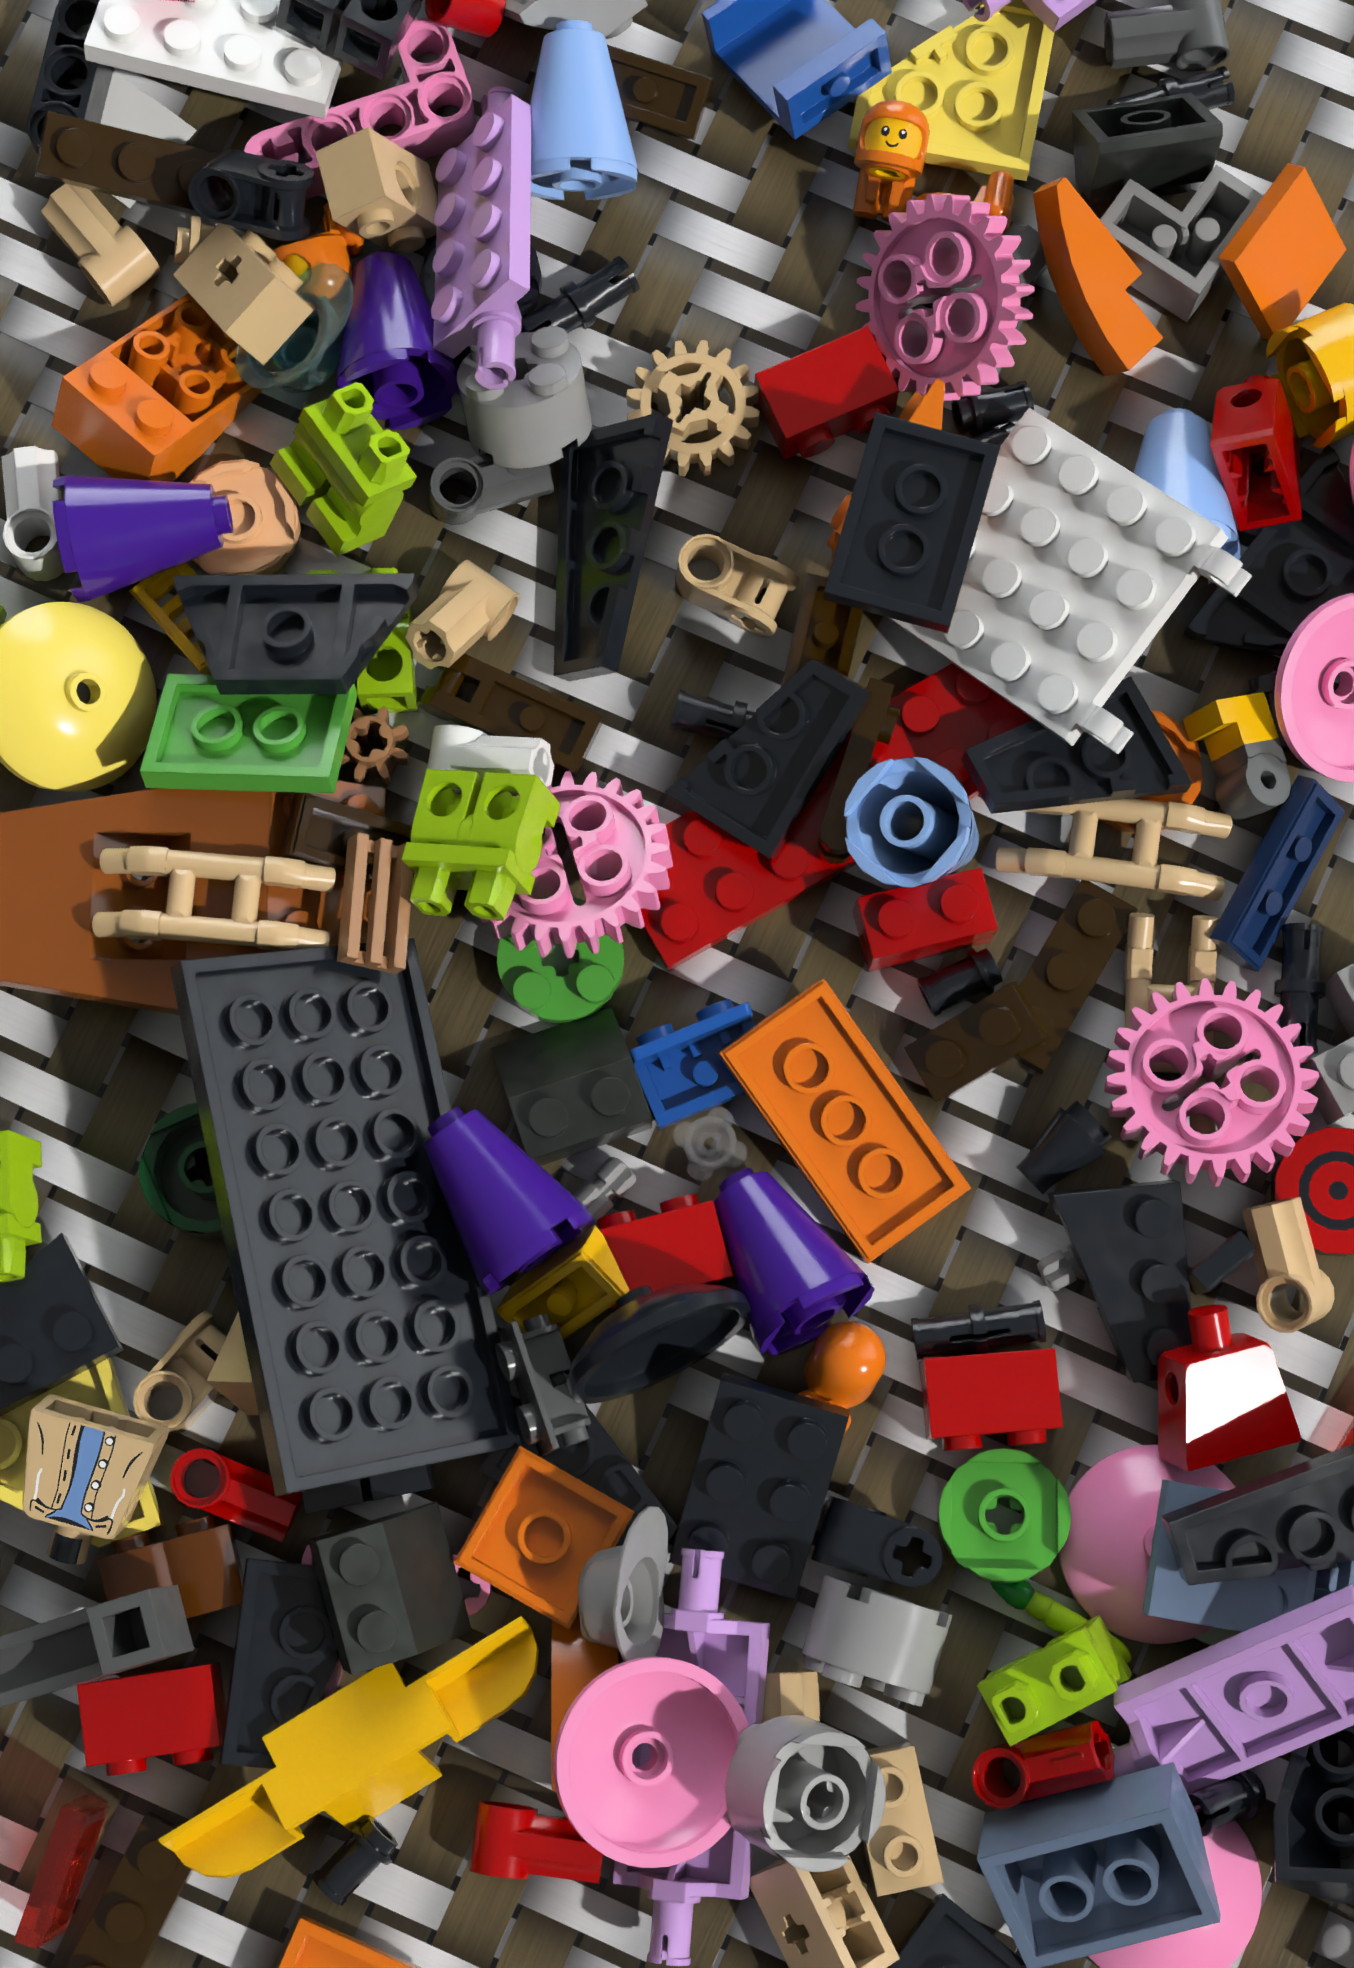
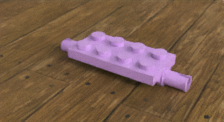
(484, 238)
(738, 1658)
(1244, 1696)

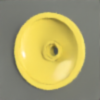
(43, 724)

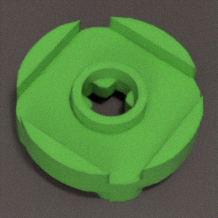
(565, 997)
(1030, 1489)

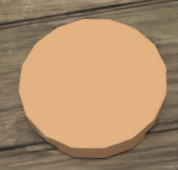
(262, 516)

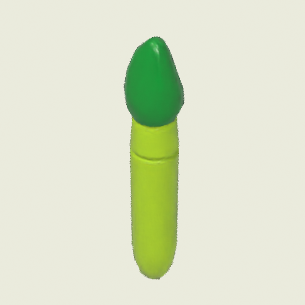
(1043, 1608)

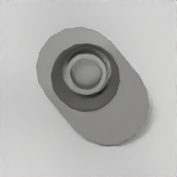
(624, 1589)

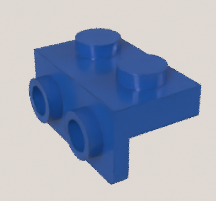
(682, 1067)

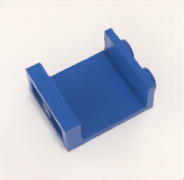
(796, 56)

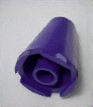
(391, 344)
(133, 528)
(499, 1198)
(784, 1263)

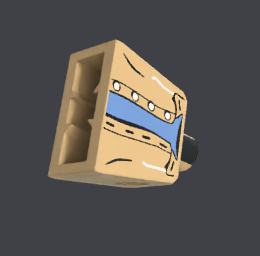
(86, 1472)

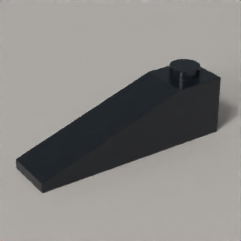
(1317, 1820)

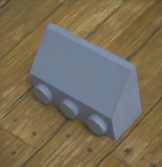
(1099, 1867)

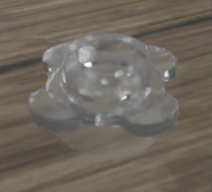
(715, 1126)

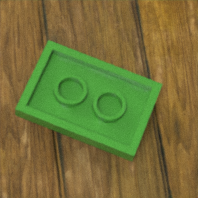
(246, 739)

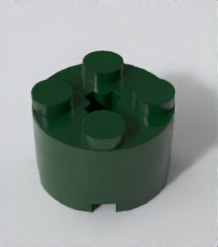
(170, 1171)

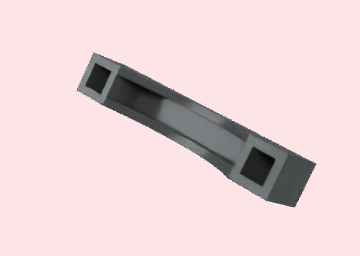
(93, 1644)

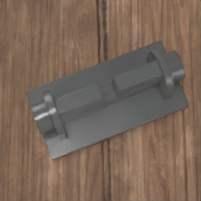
(544, 1408)

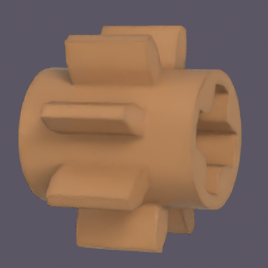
(379, 761)

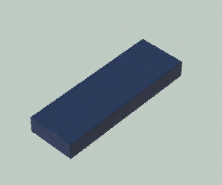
(1277, 873)

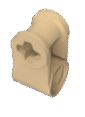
(738, 585)
(186, 1368)

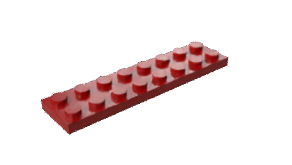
(728, 885)

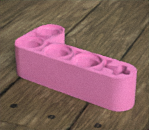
(407, 105)

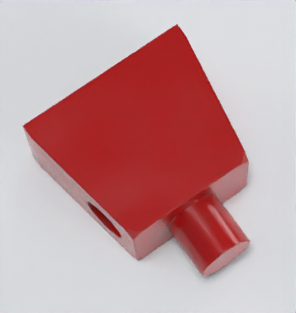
(1253, 424)
(1220, 1396)

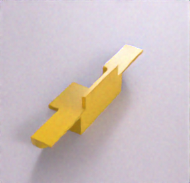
(358, 1752)

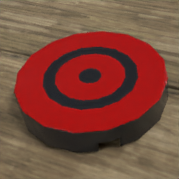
(1323, 1177)

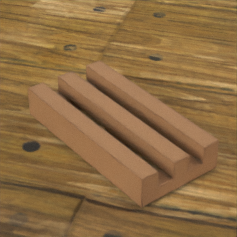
(398, 910)

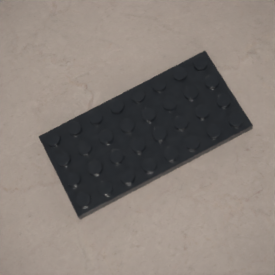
(335, 1233)

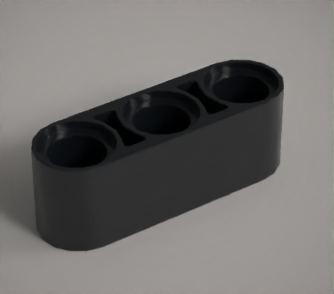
(64, 62)

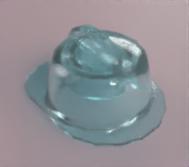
(315, 346)

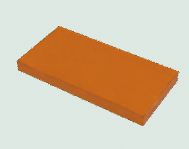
(844, 1120)

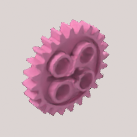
(921, 260)
(623, 846)
(1245, 1127)

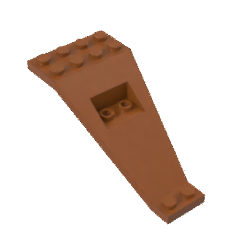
(56, 886)

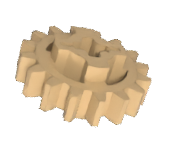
(705, 379)

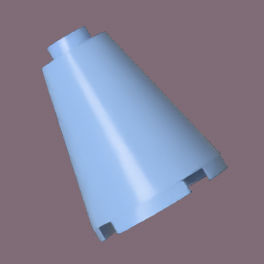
(578, 119)
(1181, 464)
(910, 822)

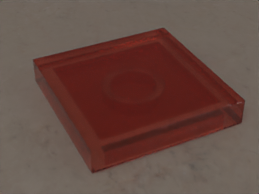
(62, 1871)

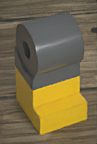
(1243, 754)

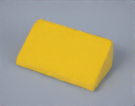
(568, 1286)

